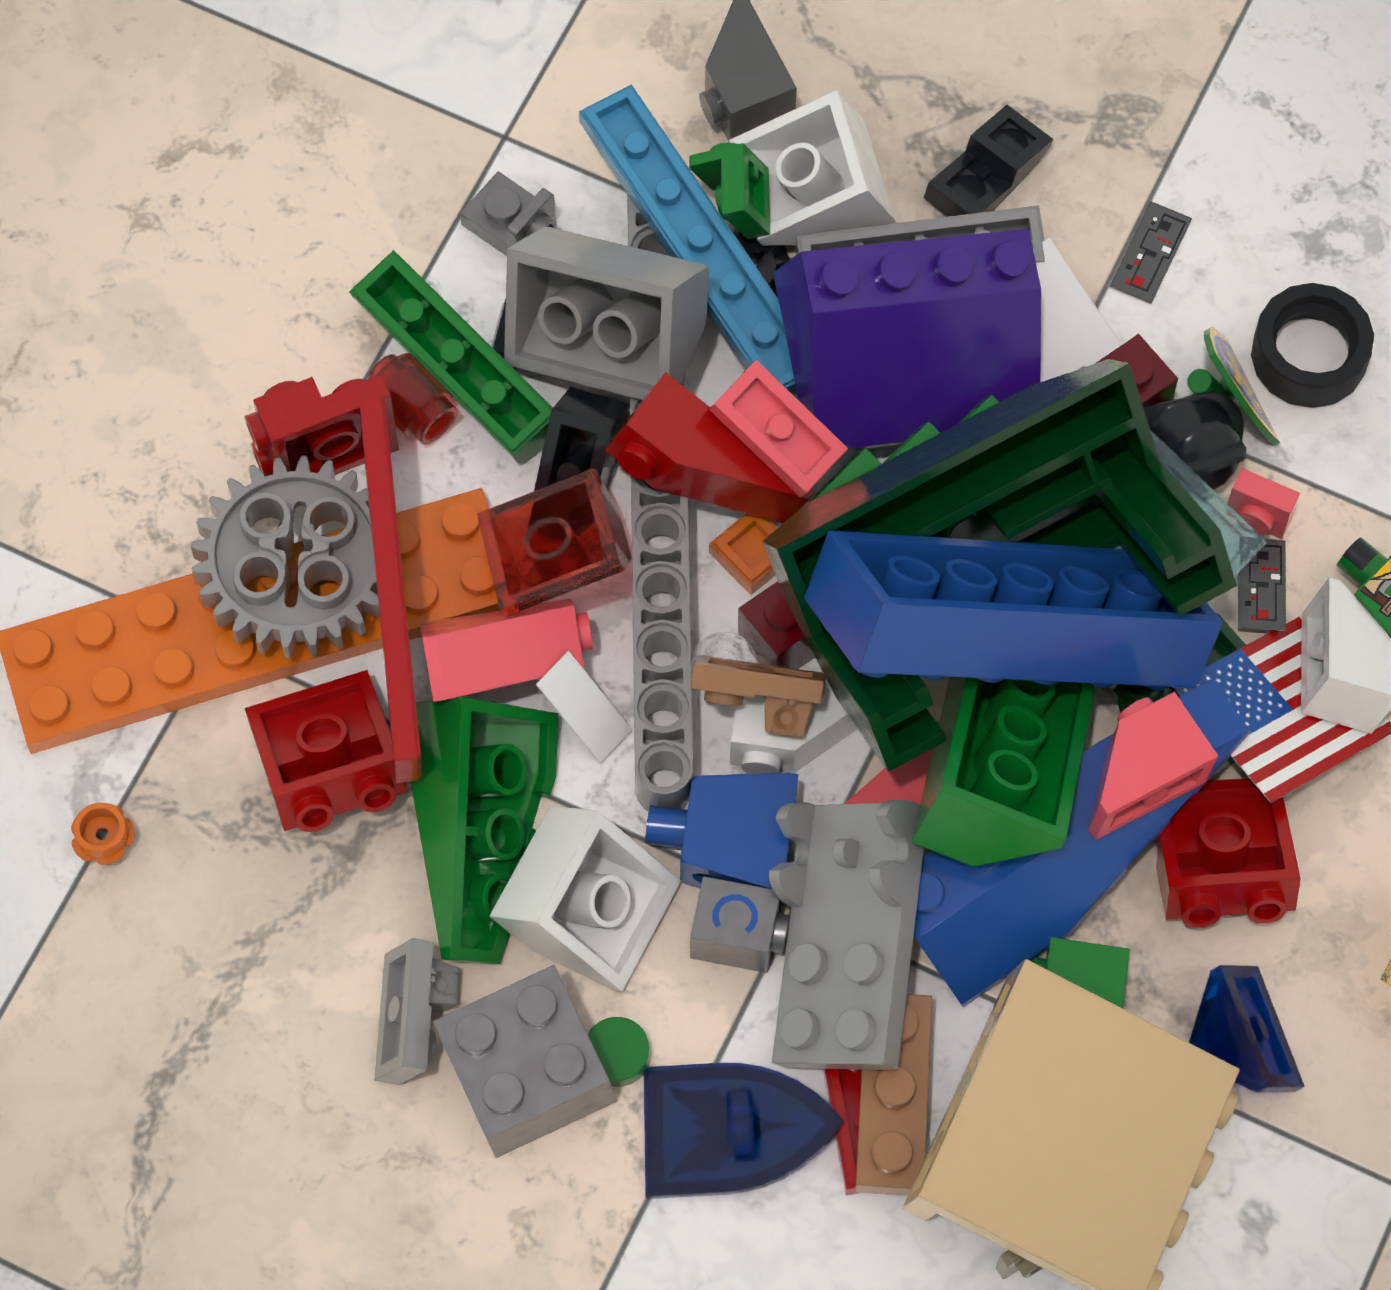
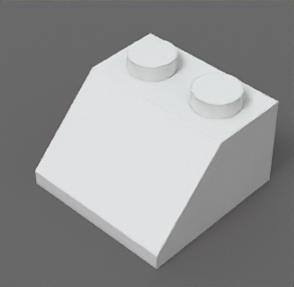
(819, 171)
(586, 896)

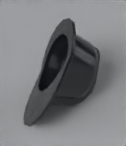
(1202, 432)

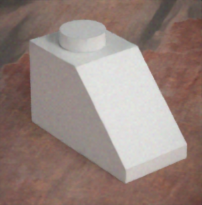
(1344, 661)
(771, 753)

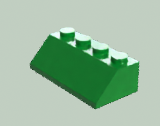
(1005, 771)

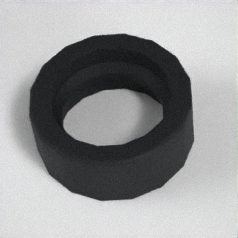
(1316, 303)

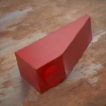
(690, 453)

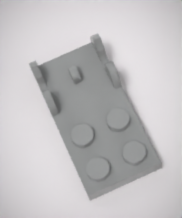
(846, 933)

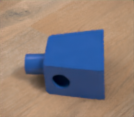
(727, 827)

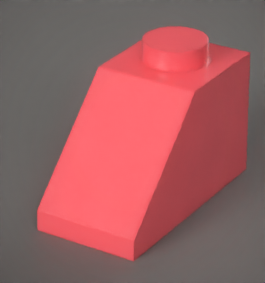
(1149, 762)

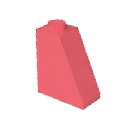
(499, 651)

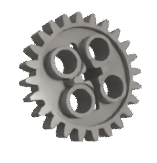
(237, 554)

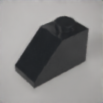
(578, 435)

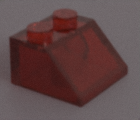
(553, 541)

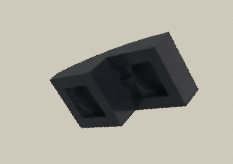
(991, 166)

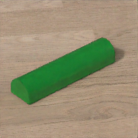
(456, 356)

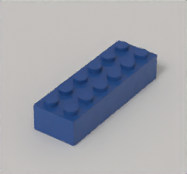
(1003, 612)

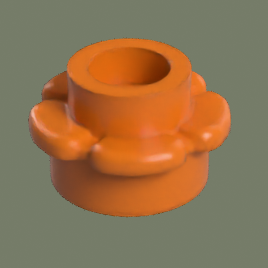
(96, 818)

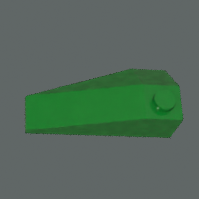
(477, 811)

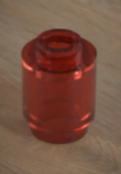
(418, 399)

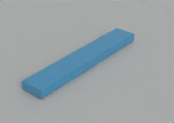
(690, 228)

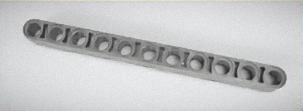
(660, 627)

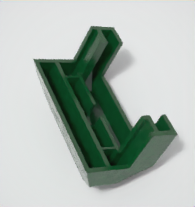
(1039, 468)

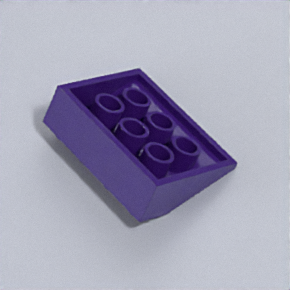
(910, 331)

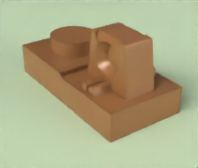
(786, 691)

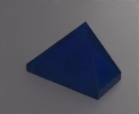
(1243, 1029)

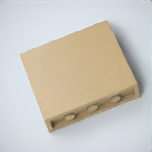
(1075, 1134)

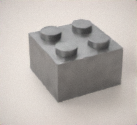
(525, 1061)

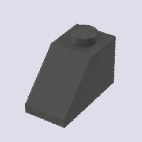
(745, 75)

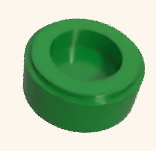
(621, 1049)

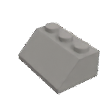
(601, 311)

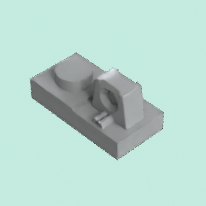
(410, 991)

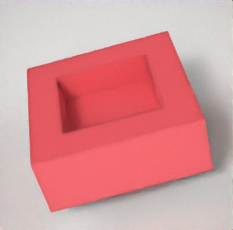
(1263, 503)

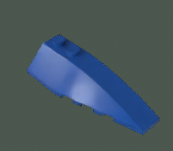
(997, 914)

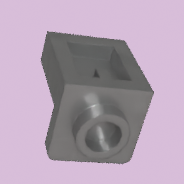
(507, 212)

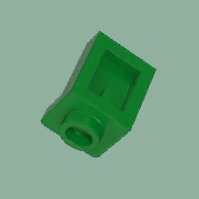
(738, 184)

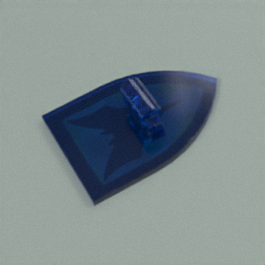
(728, 1128)

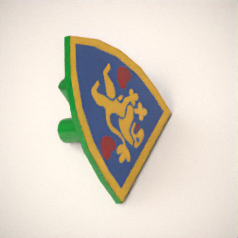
(1233, 382)

